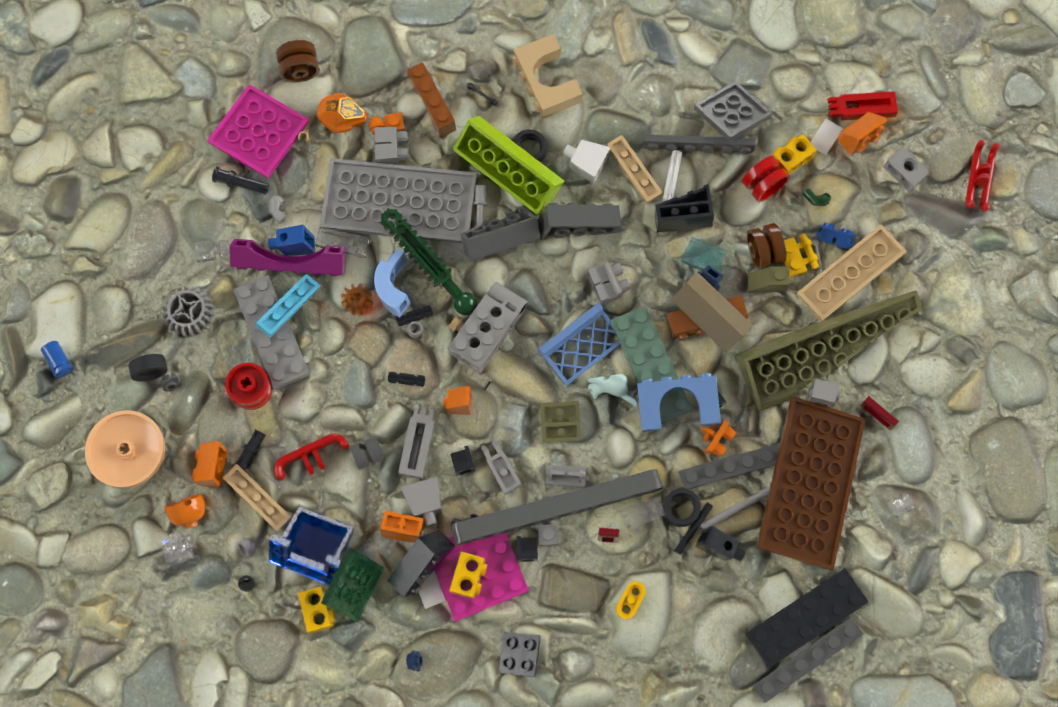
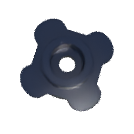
(414, 661)

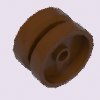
(297, 61)
(766, 246)

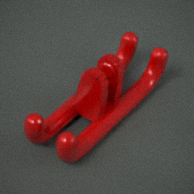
(981, 176)
(307, 450)

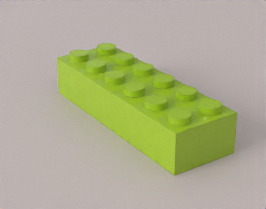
(508, 164)

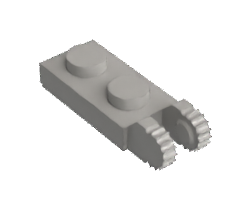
(501, 469)

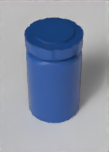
(56, 359)

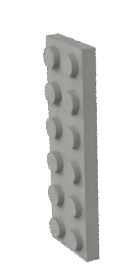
(280, 352)

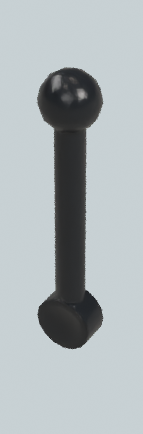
(470, 86)

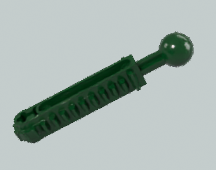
(463, 302)

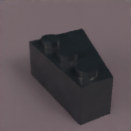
(685, 212)
(420, 562)

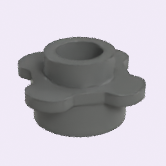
(170, 382)

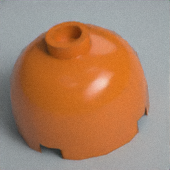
(186, 511)

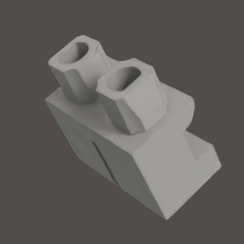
(387, 145)
(605, 283)

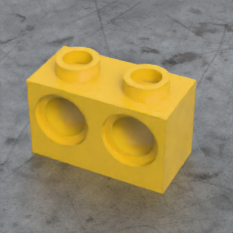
(795, 157)
(462, 575)
(311, 611)

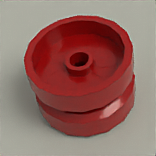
(765, 178)
(248, 386)

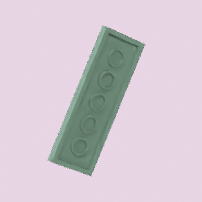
(649, 358)

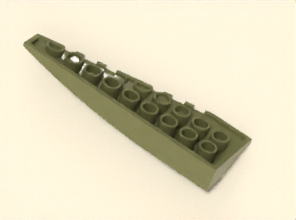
(795, 360)

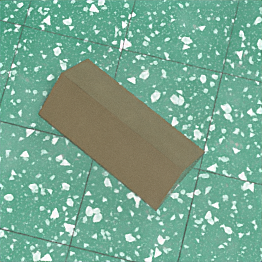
(711, 312)

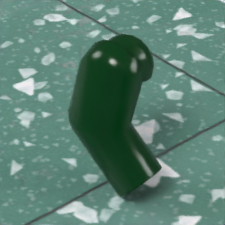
(817, 200)

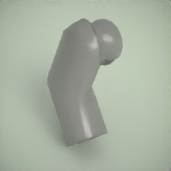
(274, 204)

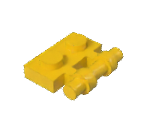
(794, 260)

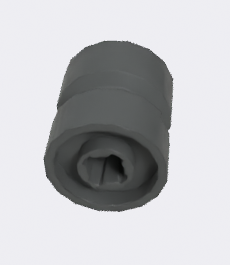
(367, 453)

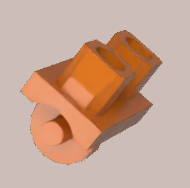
(723, 431)

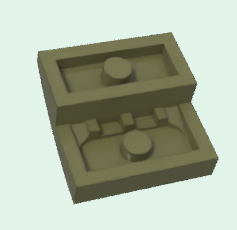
(560, 421)

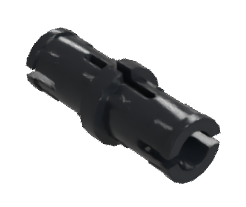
(250, 449)

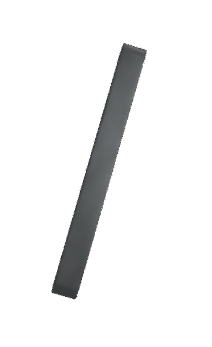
(556, 507)

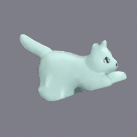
(615, 385)

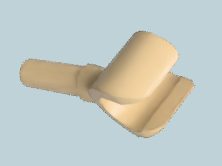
(305, 133)

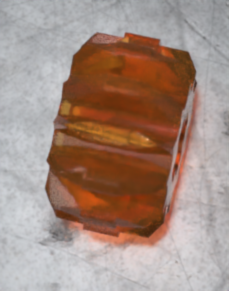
(358, 293)

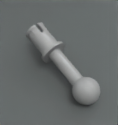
(480, 202)

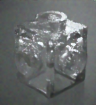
(177, 549)

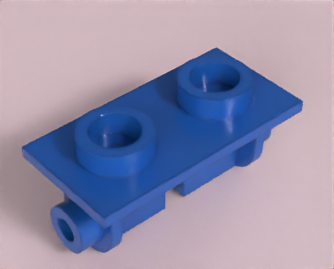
(843, 237)

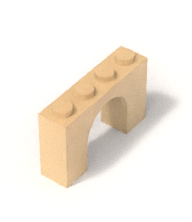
(547, 99)

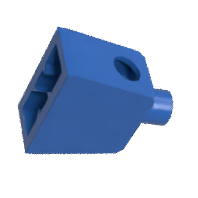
(293, 241)

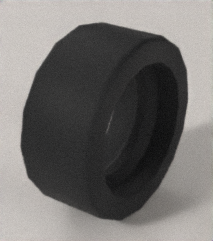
(533, 135)
(147, 367)
(696, 507)

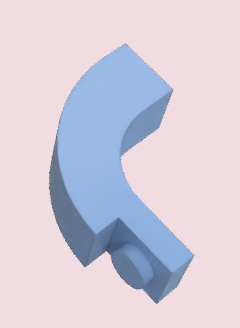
(384, 277)

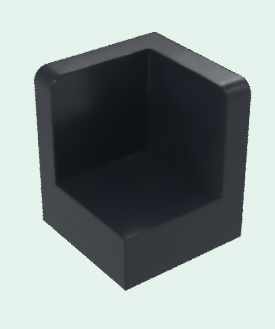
(462, 461)
(527, 549)

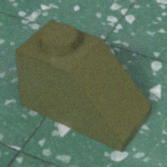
(769, 280)

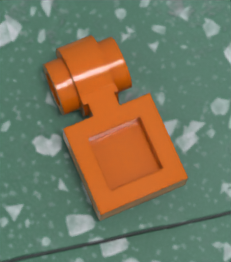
(391, 120)

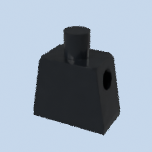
(713, 542)

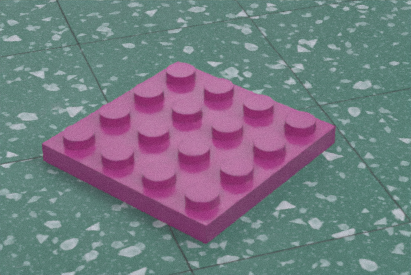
(258, 131)
(501, 581)

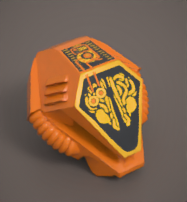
(340, 113)

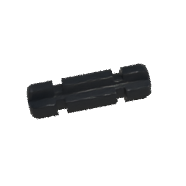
(414, 315)
(407, 379)

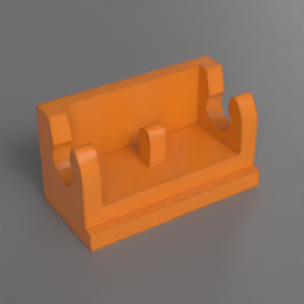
(401, 527)

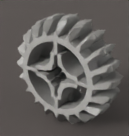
(172, 317)

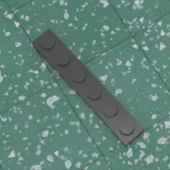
(698, 143)
(729, 467)
(807, 660)

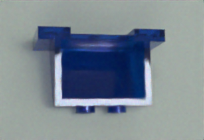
(311, 545)

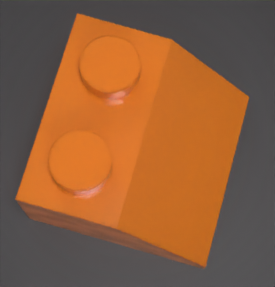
(210, 464)

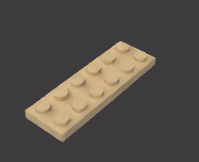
(851, 273)

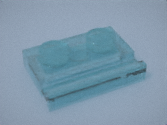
(701, 254)

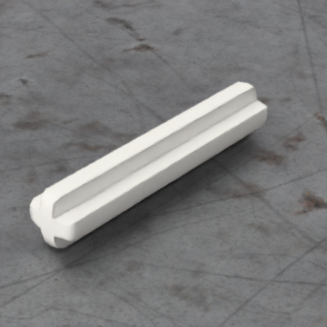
(672, 175)

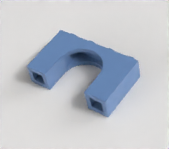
(702, 388)

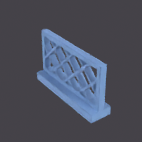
(568, 334)

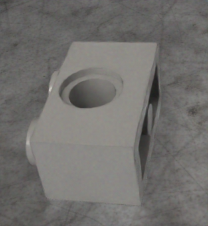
(908, 179)
(823, 393)

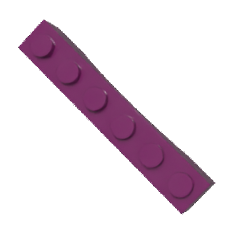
(249, 254)

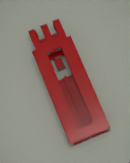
(878, 103)

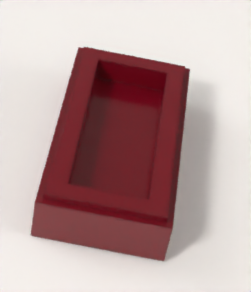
(879, 413)
(608, 535)

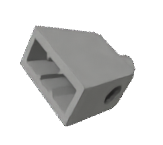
(424, 499)

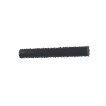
(693, 528)

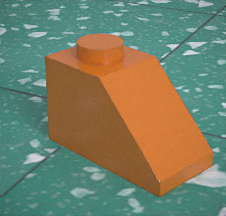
(458, 401)

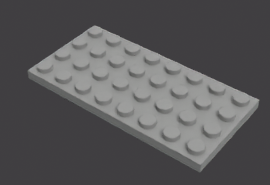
(431, 199)

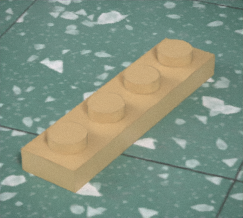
(634, 169)
(257, 498)

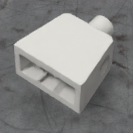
(587, 159)

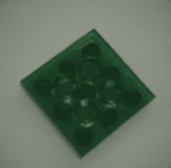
(352, 584)

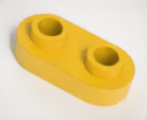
(630, 600)

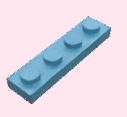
(287, 305)

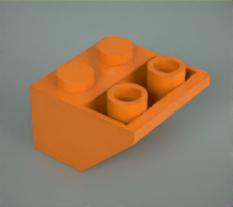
(862, 132)

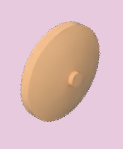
(125, 449)

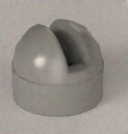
(412, 327)
(246, 547)

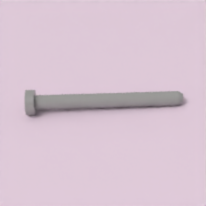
(736, 508)

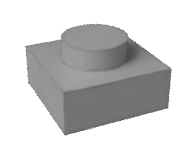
(548, 535)

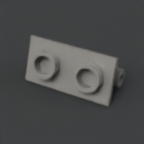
(565, 475)

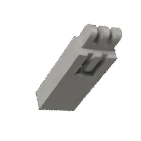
(416, 451)

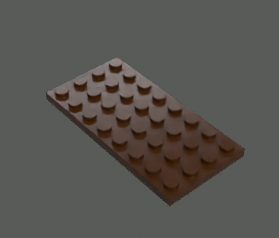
(811, 483)

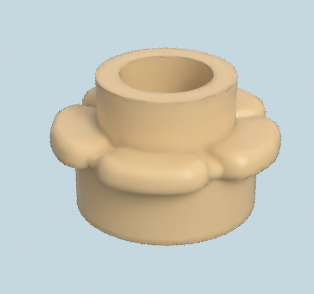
(456, 324)

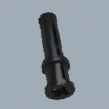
(231, 179)

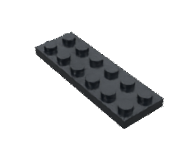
(806, 618)

